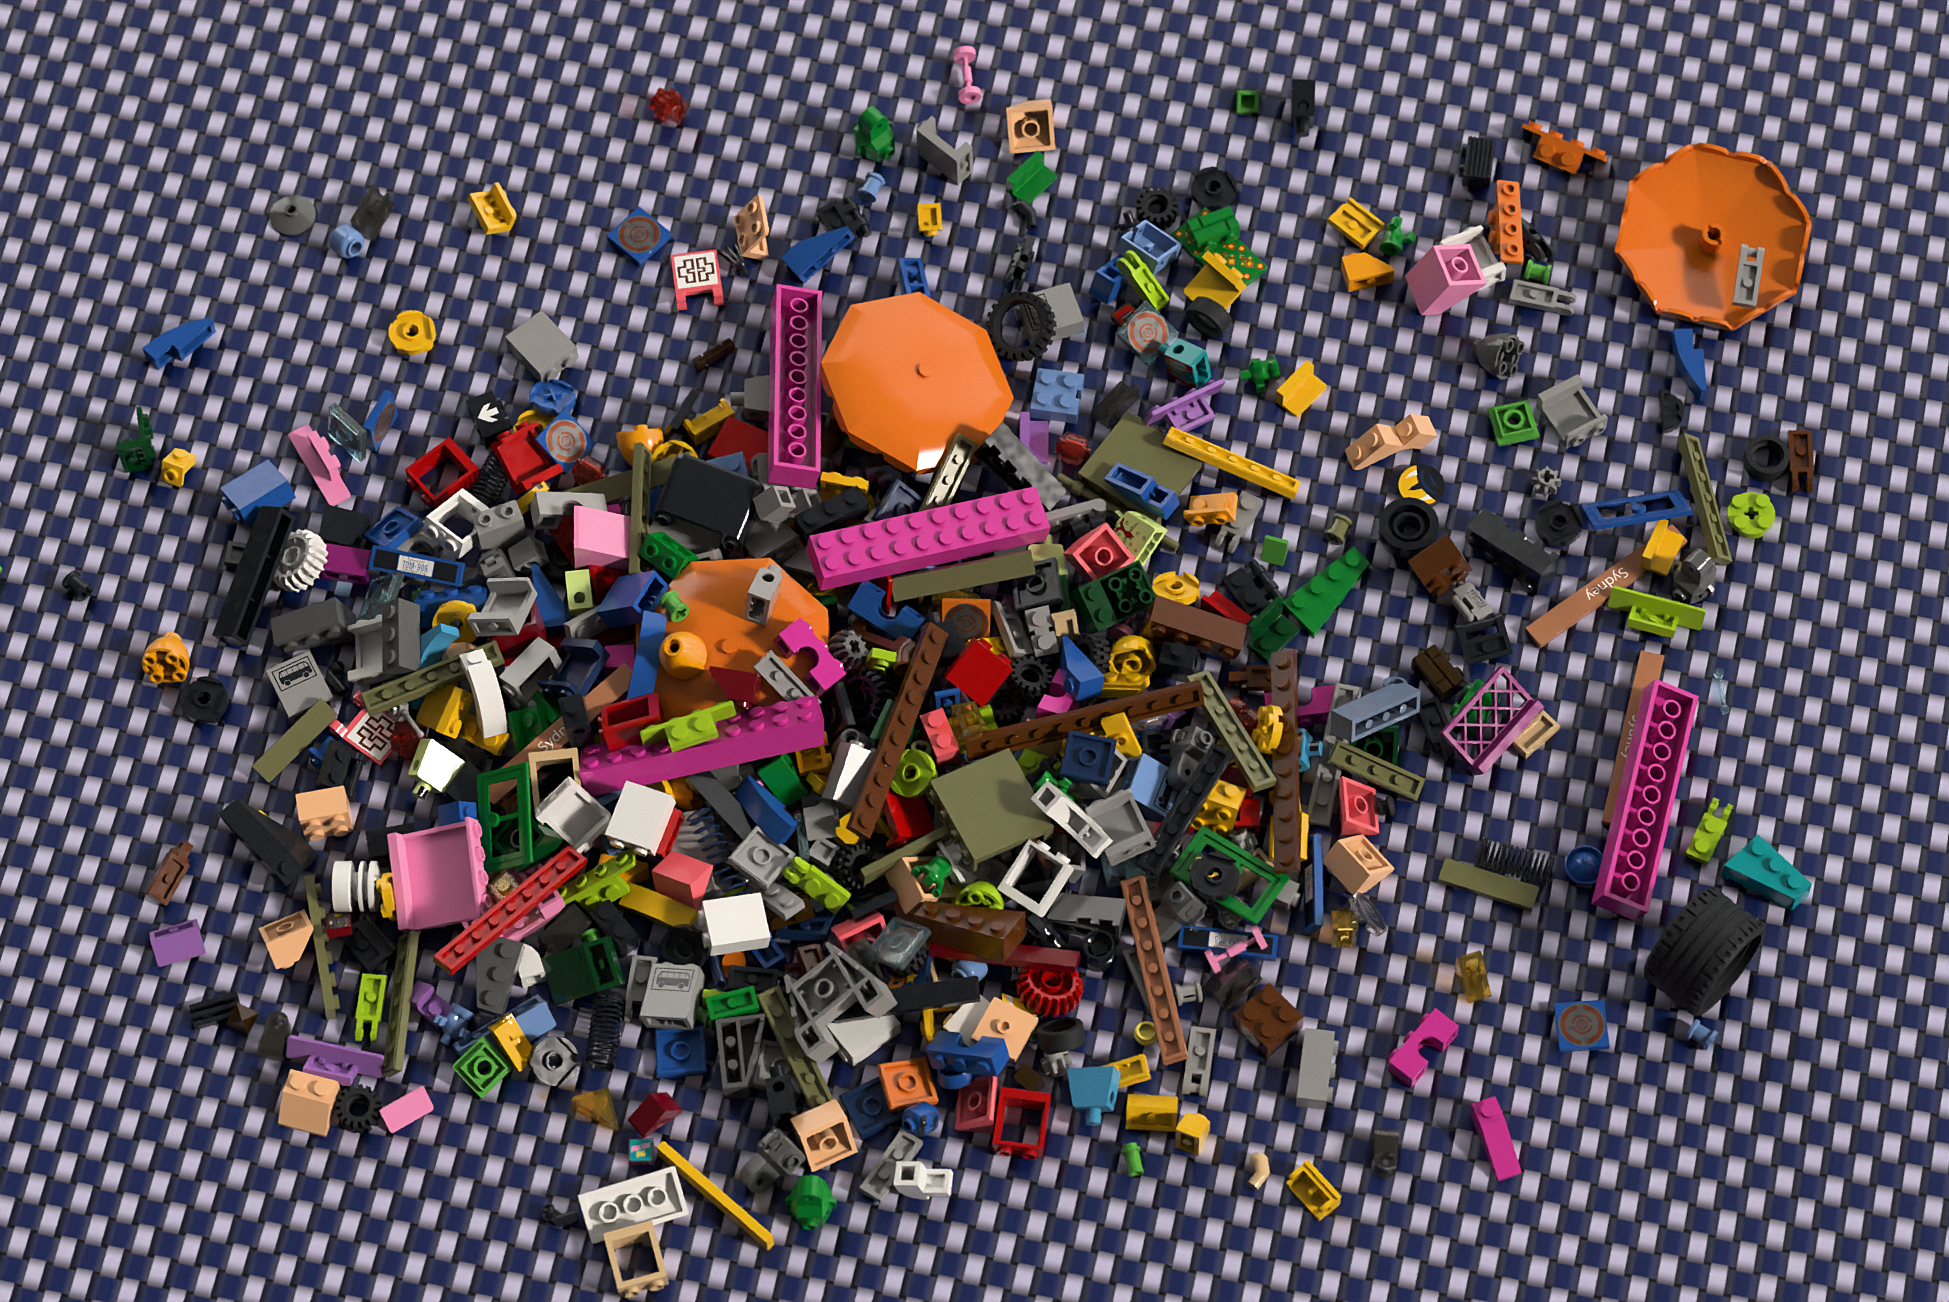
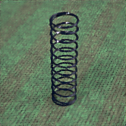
(696, 821)

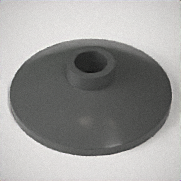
(296, 222)

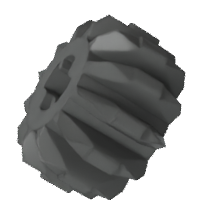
(848, 649)

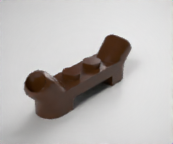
(902, 646)

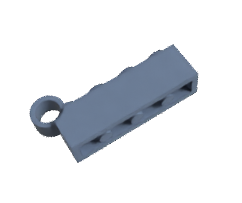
(1376, 710)

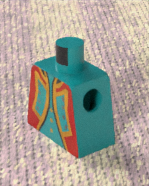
(1186, 363)

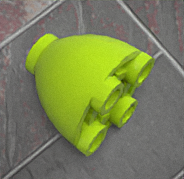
(981, 895)

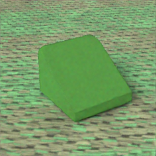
(1247, 101)
(1274, 550)

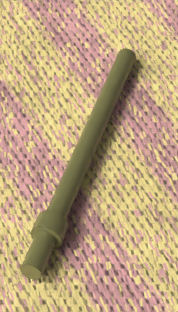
(1079, 489)

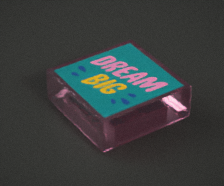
(641, 1151)

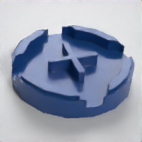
(552, 397)

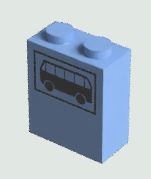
(1150, 787)

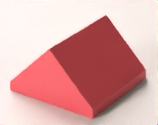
(1357, 808)
(682, 878)
(977, 1105)

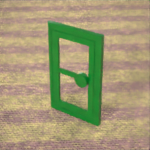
(489, 819)
(1241, 858)

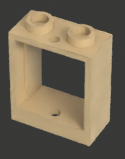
(548, 758)
(630, 1236)

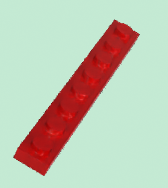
(509, 910)

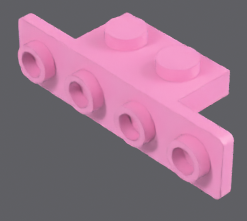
(320, 464)

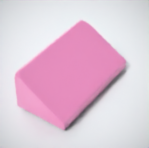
(406, 1109)

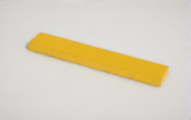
(1232, 462)
(715, 1195)

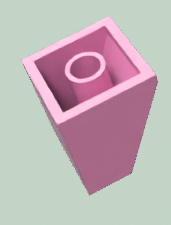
(1444, 278)
(601, 539)

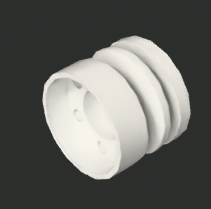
(355, 886)

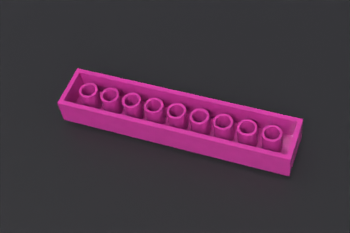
(795, 387)
(927, 538)
(741, 739)
(1645, 800)

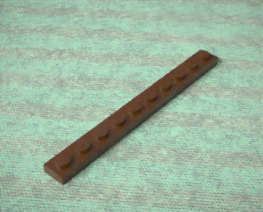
(1083, 720)
(897, 731)
(1286, 764)

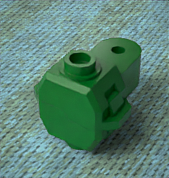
(873, 136)
(811, 1202)

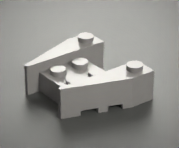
(828, 993)

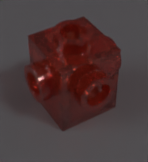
(668, 105)
(405, 739)

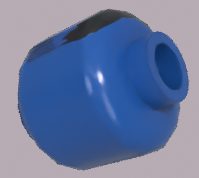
(920, 1119)

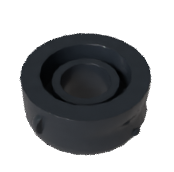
(1412, 513)

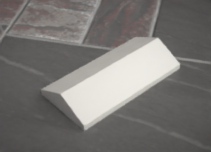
(632, 1202)

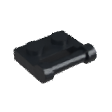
(1483, 647)
(336, 765)

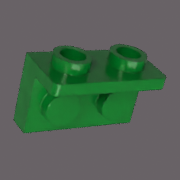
(666, 553)
(527, 725)

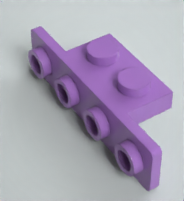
(1187, 411)
(334, 1061)

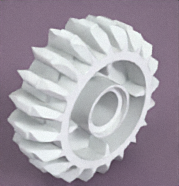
(300, 561)

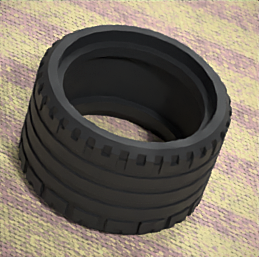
(1704, 951)

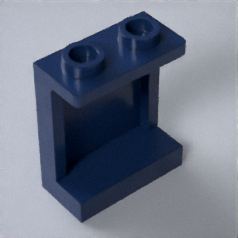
(577, 670)

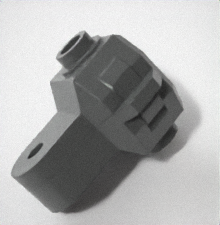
(490, 565)
(1694, 577)
(1186, 751)
(1178, 909)
(774, 1157)

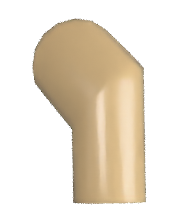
(1262, 1170)

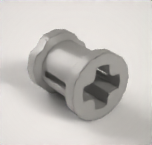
(1188, 993)

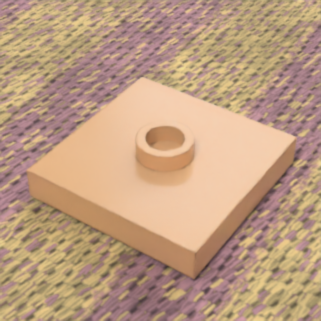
(1006, 1022)

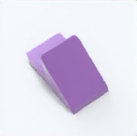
(428, 1003)

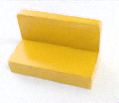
(1300, 390)
(1661, 549)
(1151, 1112)

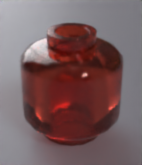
(1072, 448)
(588, 470)

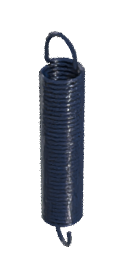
(716, 971)

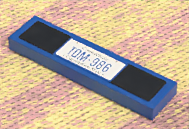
(417, 565)
(1313, 885)
(1218, 940)

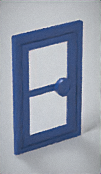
(1598, 522)

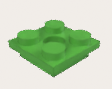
(1507, 433)
(467, 1066)

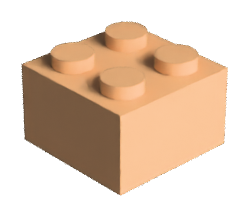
(324, 813)

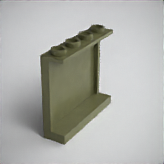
(1142, 450)
(988, 807)

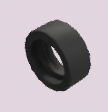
(1208, 317)
(1766, 442)
(1060, 1034)

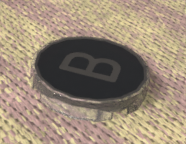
(1366, 911)

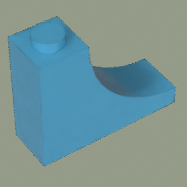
(432, 648)

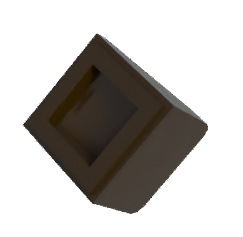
(1029, 1078)

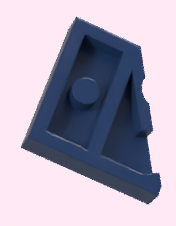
(812, 929)

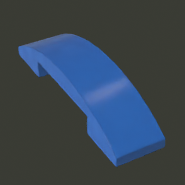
(647, 658)

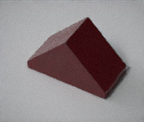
(654, 1113)

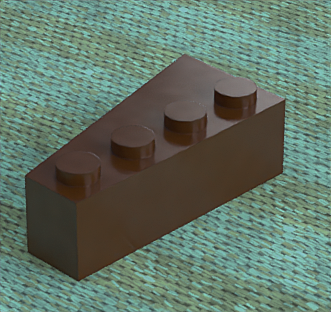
(1193, 627)
(973, 929)

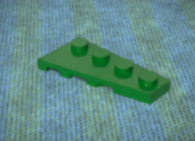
(1321, 595)

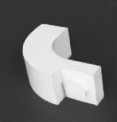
(486, 693)
(1072, 819)

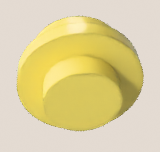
(1145, 1033)

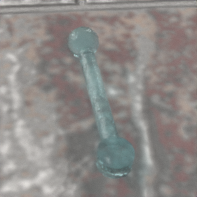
(1718, 673)

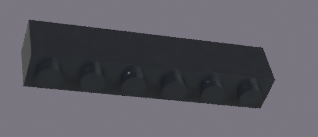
(254, 576)

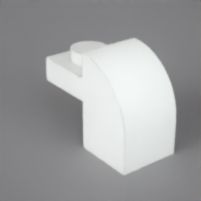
(531, 968)
(920, 1183)

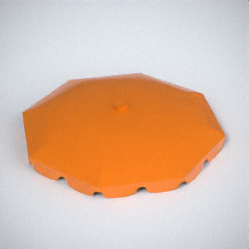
(1687, 230)
(912, 379)
(717, 602)

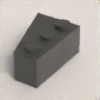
(496, 974)
(739, 1051)

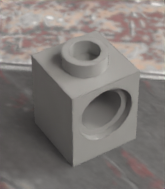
(526, 553)
(822, 854)
(1288, 896)

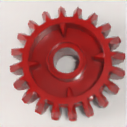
(1049, 991)

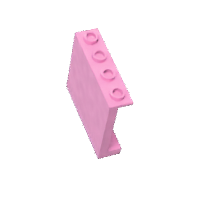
(439, 876)

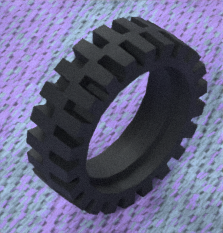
(1046, 327)

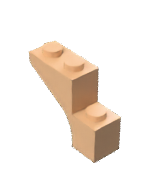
(1385, 440)

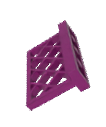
(1501, 738)

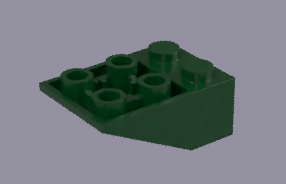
(1113, 597)
(583, 970)

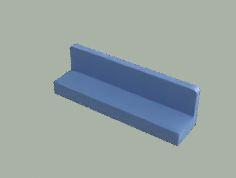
(531, 1016)

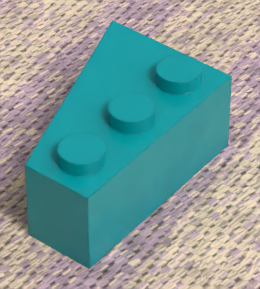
(1768, 873)

